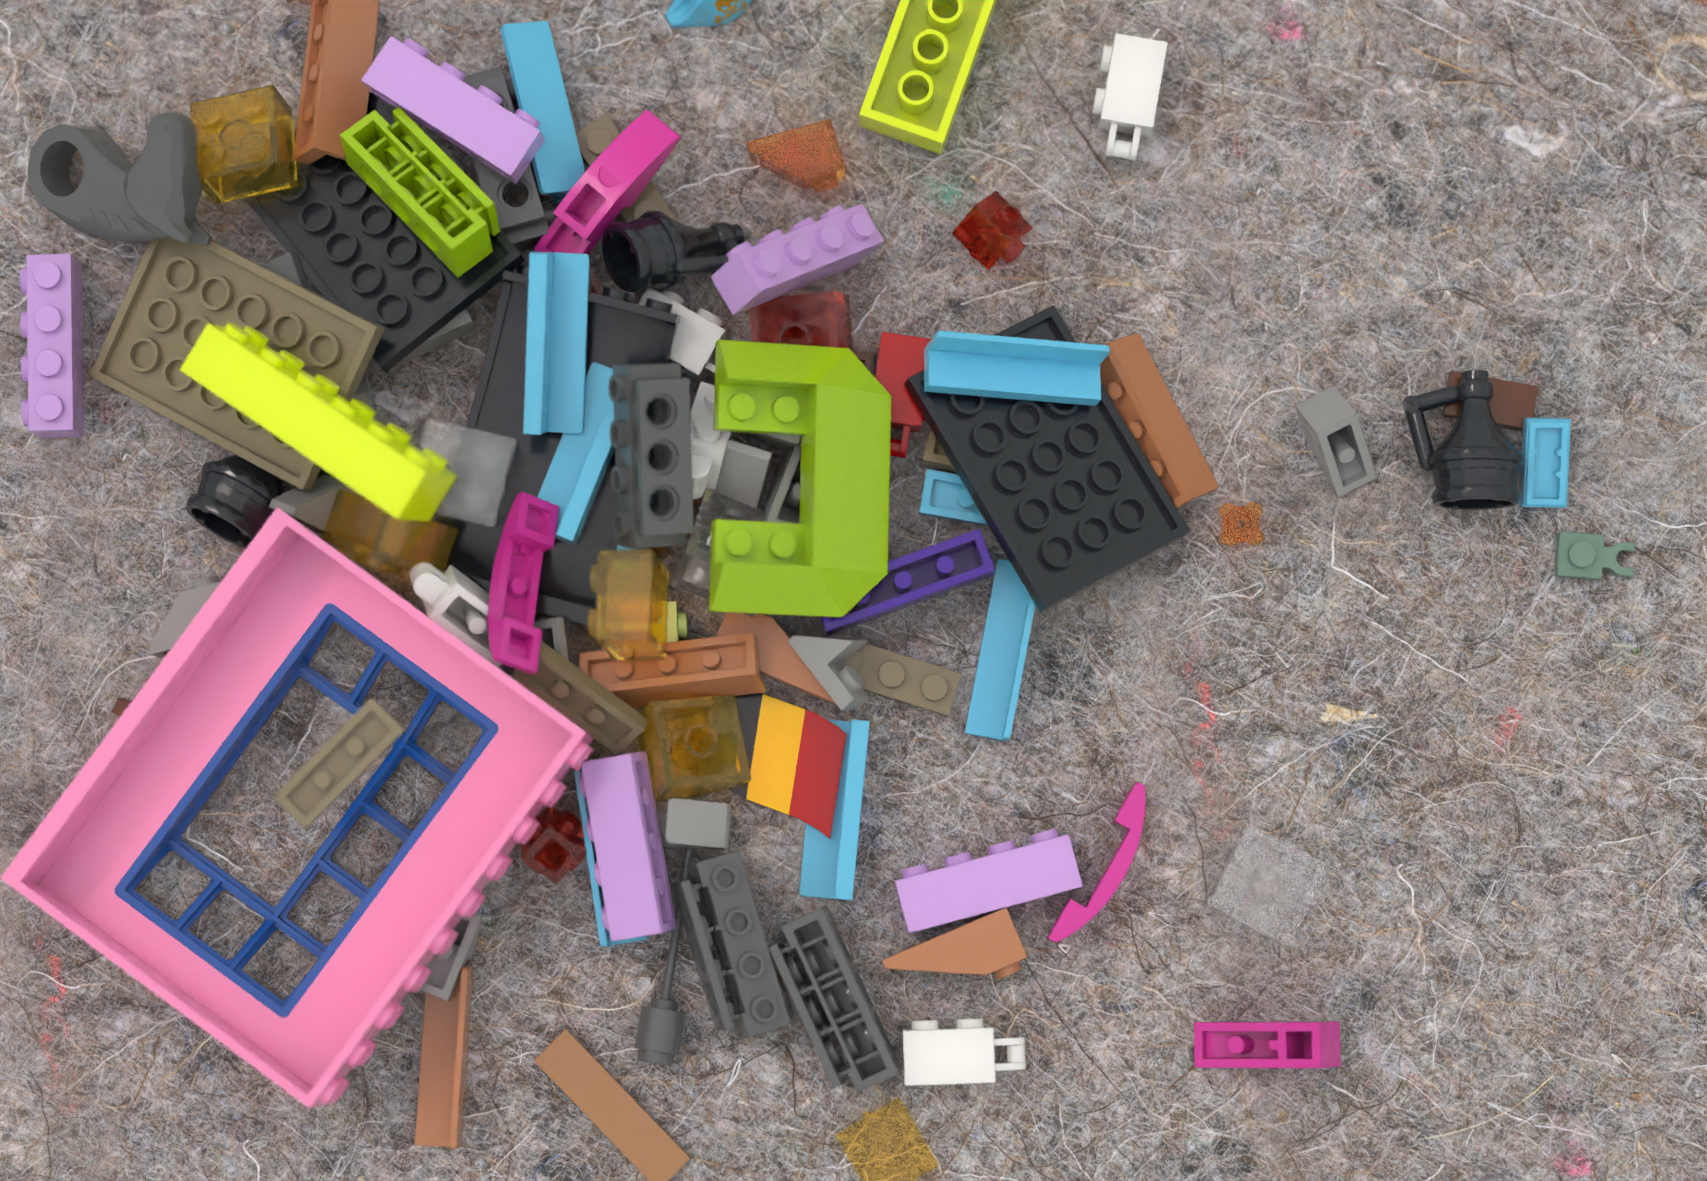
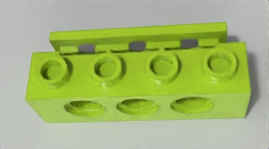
(423, 188)

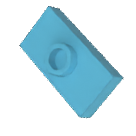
(1546, 462)

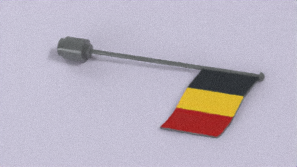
(793, 770)

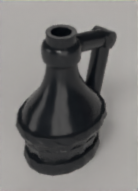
(664, 251)
(1476, 461)
(235, 498)

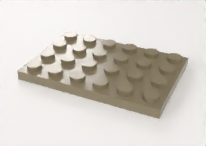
(196, 284)

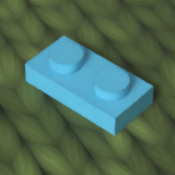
(948, 499)

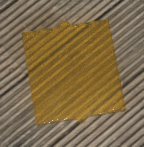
(887, 1145)

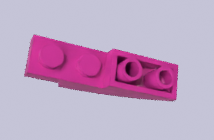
(609, 185)

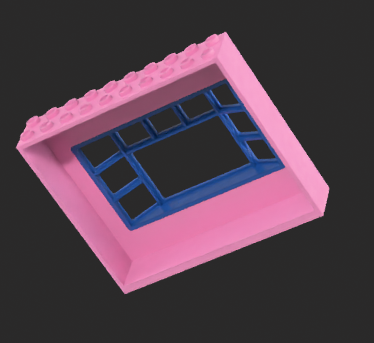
(191, 731)

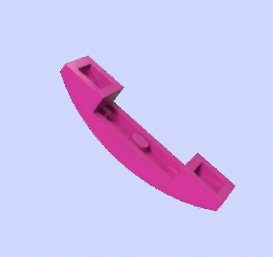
(516, 579)
(1131, 818)

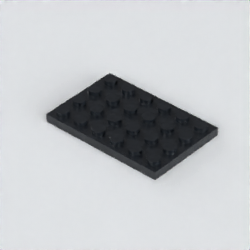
(370, 258)
(1053, 479)

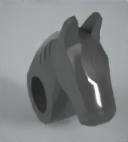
(119, 199)

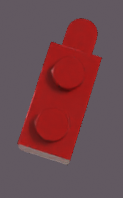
(898, 360)

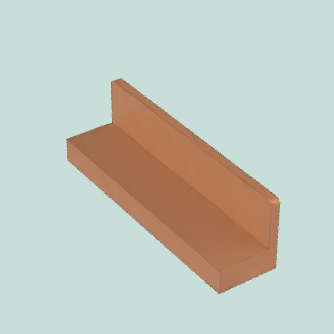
(335, 62)
(1155, 420)
(690, 670)
(444, 1066)

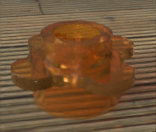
(1232, 533)

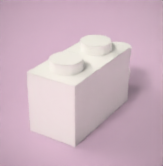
(1130, 92)
(695, 335)
(706, 444)
(455, 605)
(956, 1053)

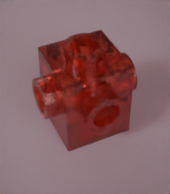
(993, 231)
(555, 845)

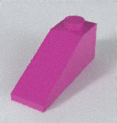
(1267, 1044)

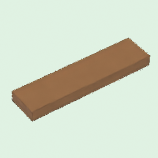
(611, 1108)

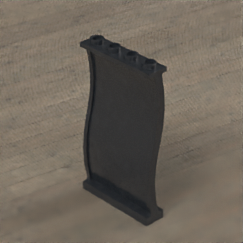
(615, 336)

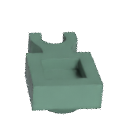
(1585, 556)

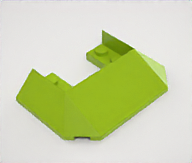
(844, 481)

